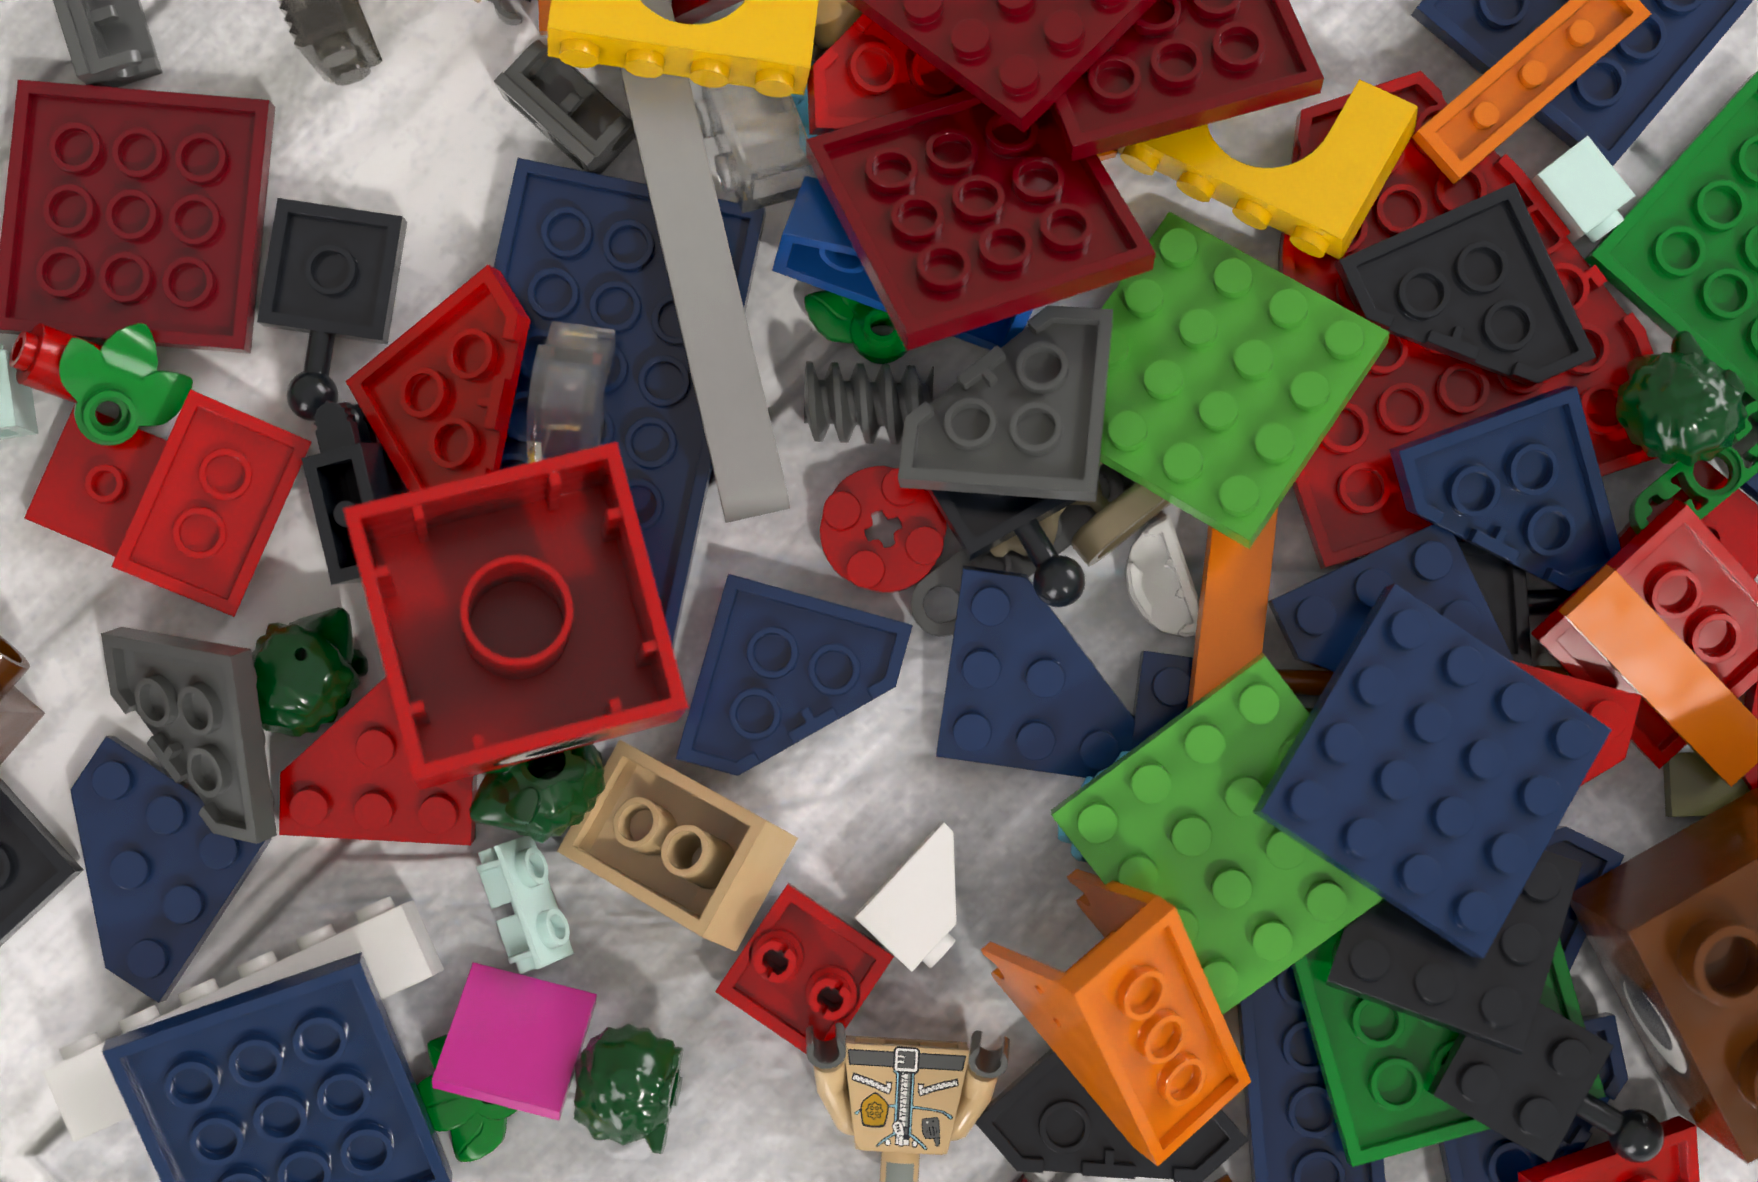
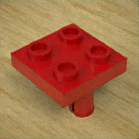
(804, 970)

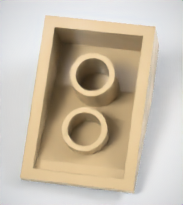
(679, 847)

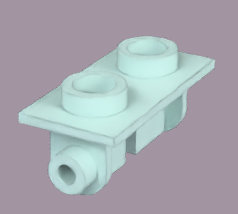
(538, 929)

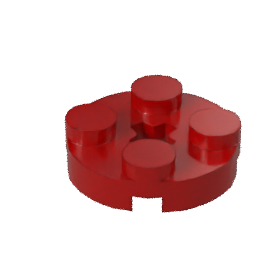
(867, 562)

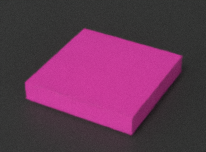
(514, 1041)

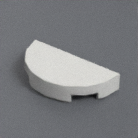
(1161, 581)

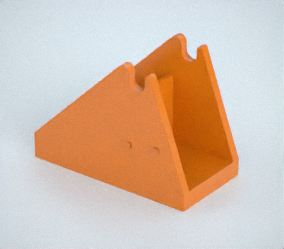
(1132, 1018)

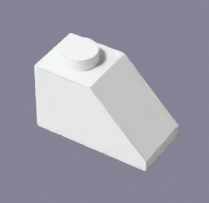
(917, 903)

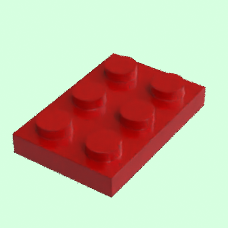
(211, 503)

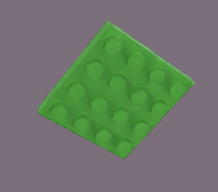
(1225, 378)
(1184, 828)

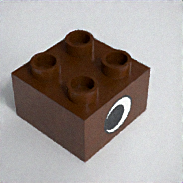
(1684, 961)

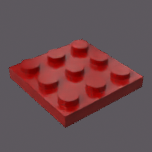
(1696, 592)

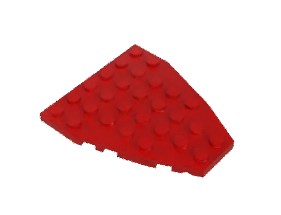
(1411, 391)

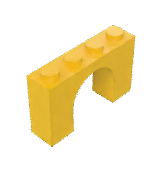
(755, 46)
(1312, 200)

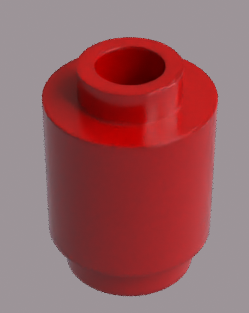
(38, 358)

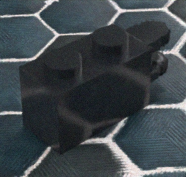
(345, 474)

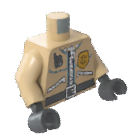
(904, 1093)

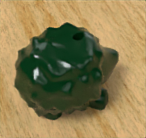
(1680, 404)
(306, 672)
(541, 794)
(628, 1086)

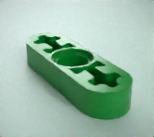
(1663, 489)

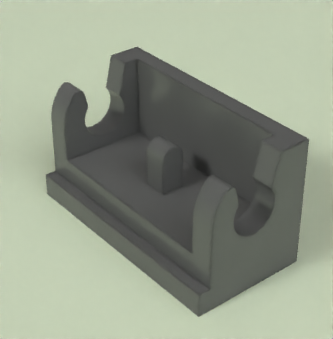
(108, 41)
(566, 108)

